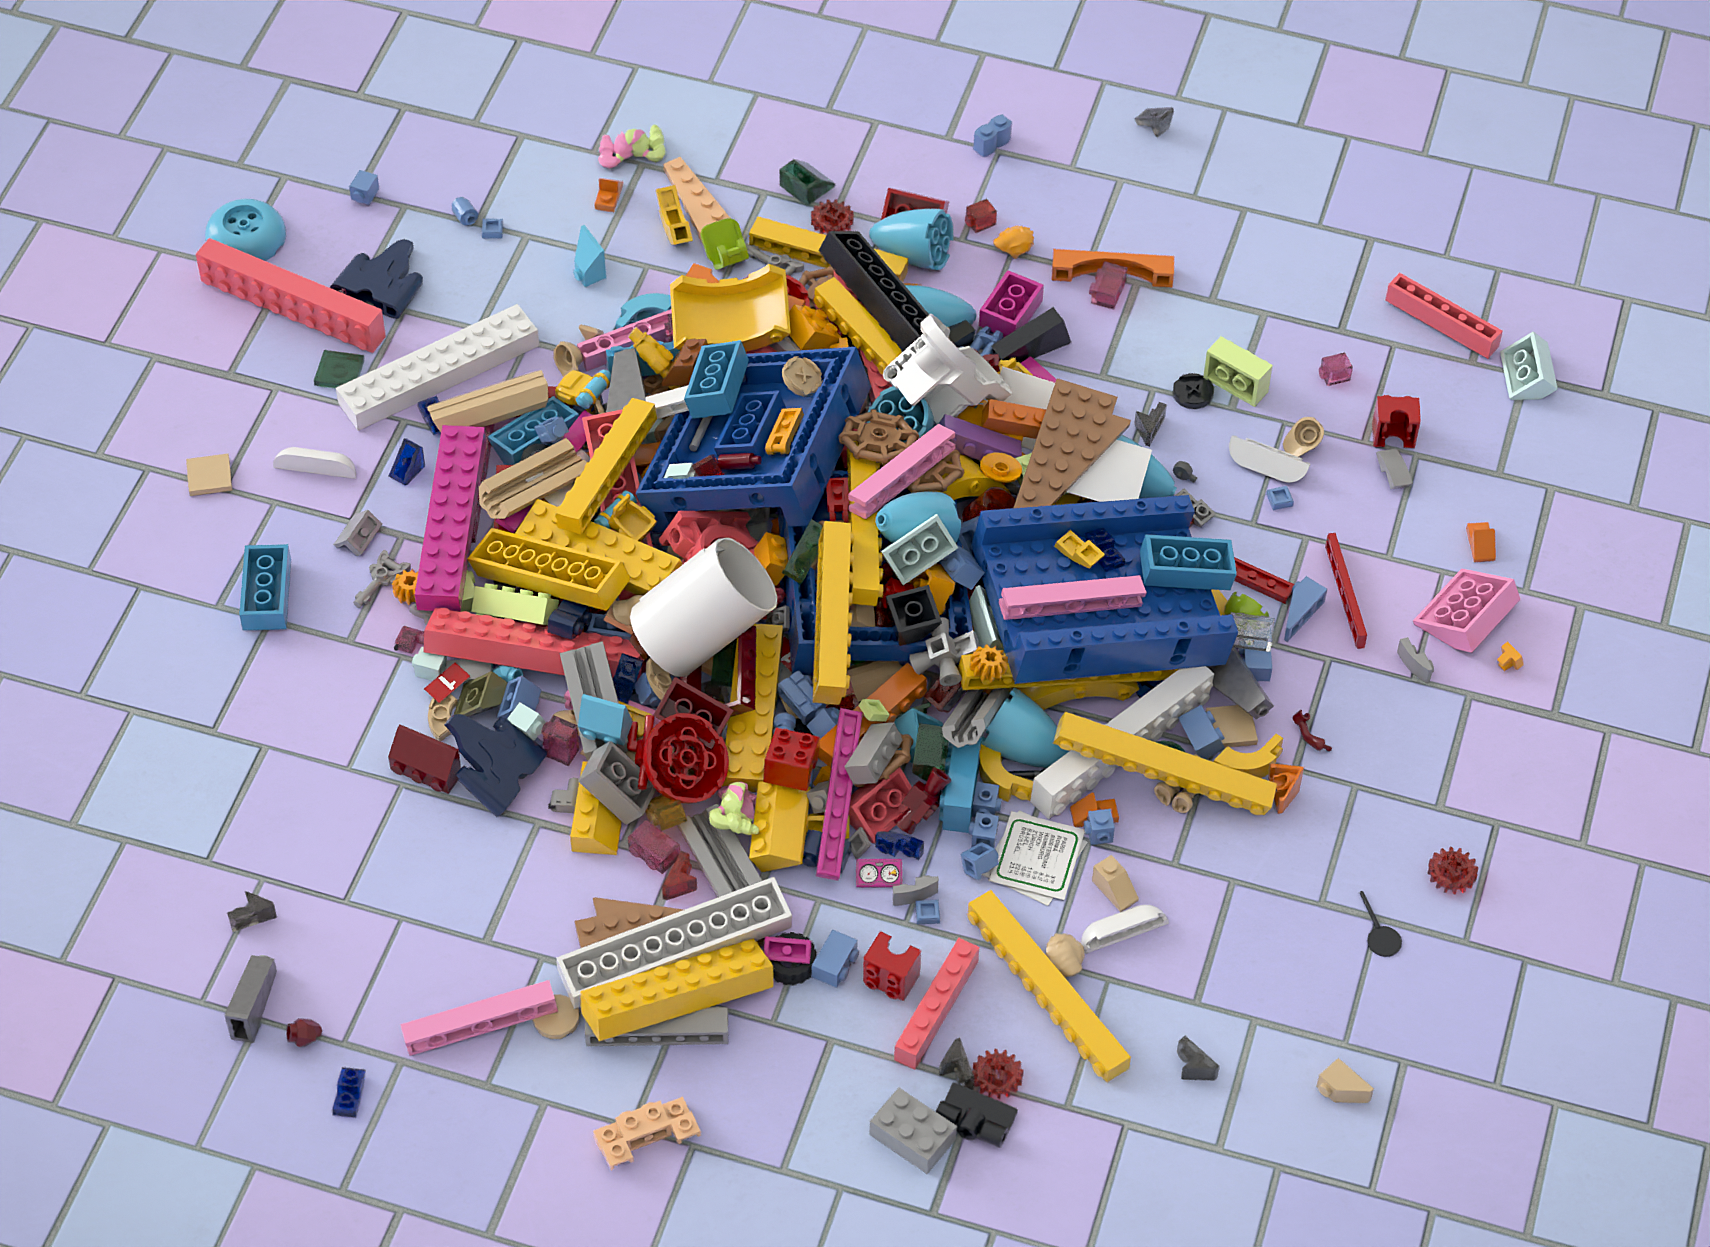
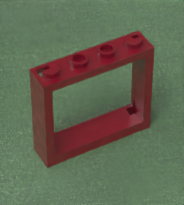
(746, 674)

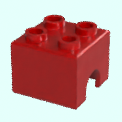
(1396, 418)
(791, 759)
(889, 971)

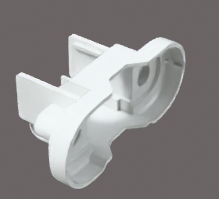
(943, 373)

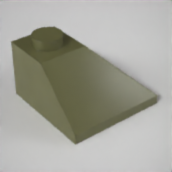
(481, 694)

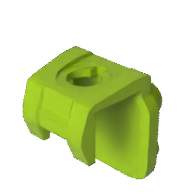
(724, 243)

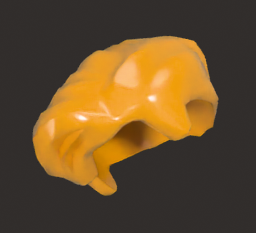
(1015, 240)

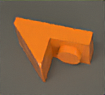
(608, 194)
(1481, 541)
(1080, 809)

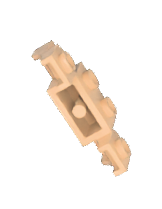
(644, 1127)

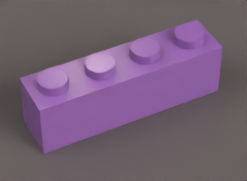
(978, 441)

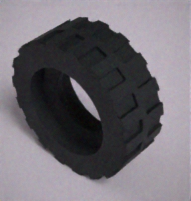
(793, 975)

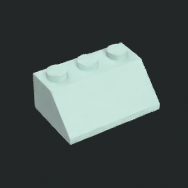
(1528, 368)
(919, 549)
(983, 620)

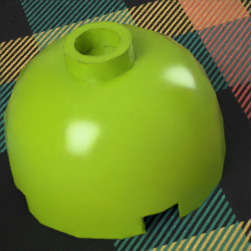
(1243, 604)

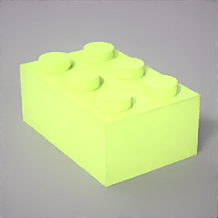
(1237, 371)

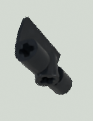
(977, 1115)

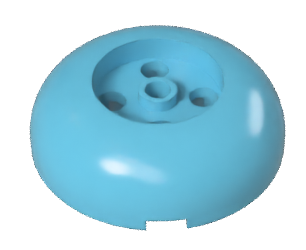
(237, 220)

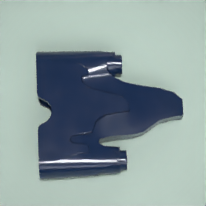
(382, 279)
(497, 759)

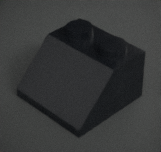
(912, 614)

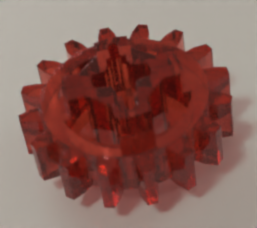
(832, 217)
(1452, 870)
(1009, 1073)

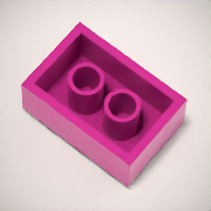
(1011, 303)

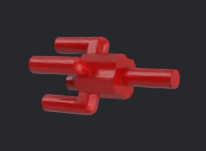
(638, 746)

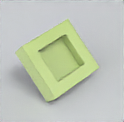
(873, 710)

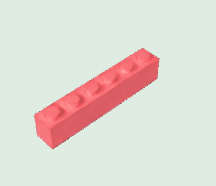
(1443, 315)
(936, 1003)

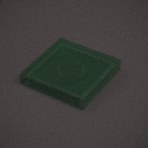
(338, 368)

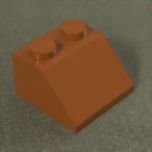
(684, 363)

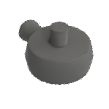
(1183, 471)

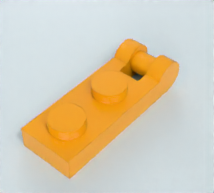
(784, 431)

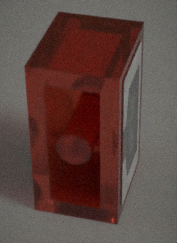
(945, 697)

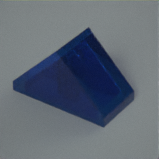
(407, 462)

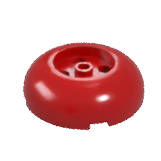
(708, 764)

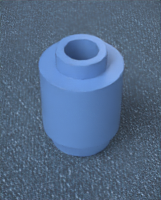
(464, 211)

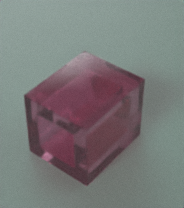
(1335, 369)

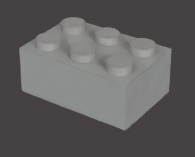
(614, 782)
(912, 1130)

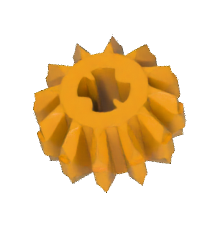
(405, 586)
(988, 663)

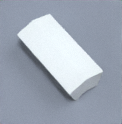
(669, 402)

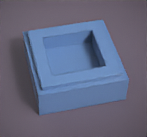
(492, 228)
(1280, 498)
(927, 912)

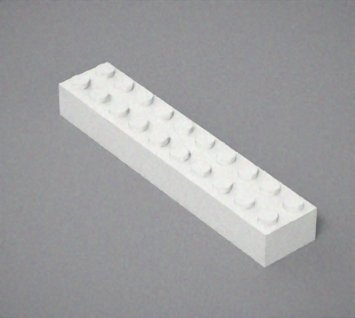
(437, 367)
(1145, 718)
(697, 930)

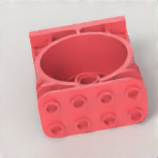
(697, 530)

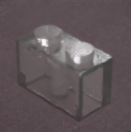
(1254, 632)

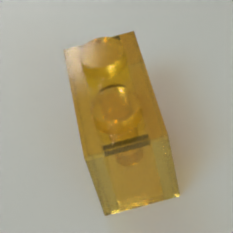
(665, 812)

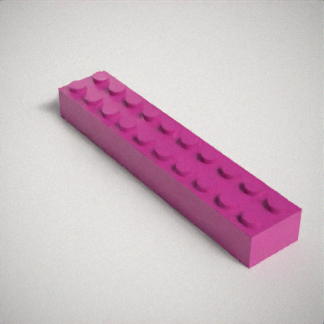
(450, 518)

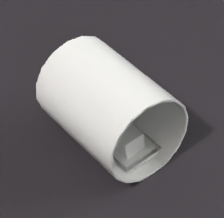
(703, 606)

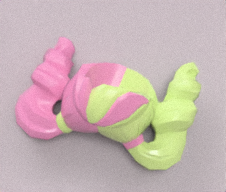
(631, 144)
(735, 809)

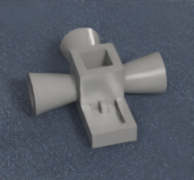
(945, 653)

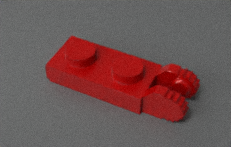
(838, 498)

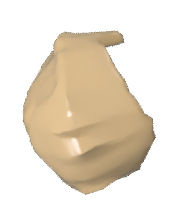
(1065, 954)

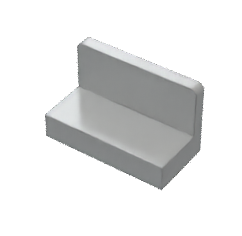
(359, 532)

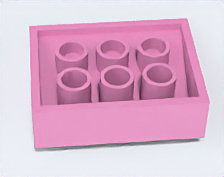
(1468, 608)

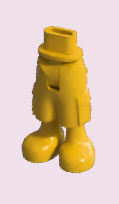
(652, 352)

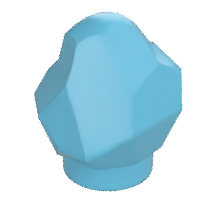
(508, 673)

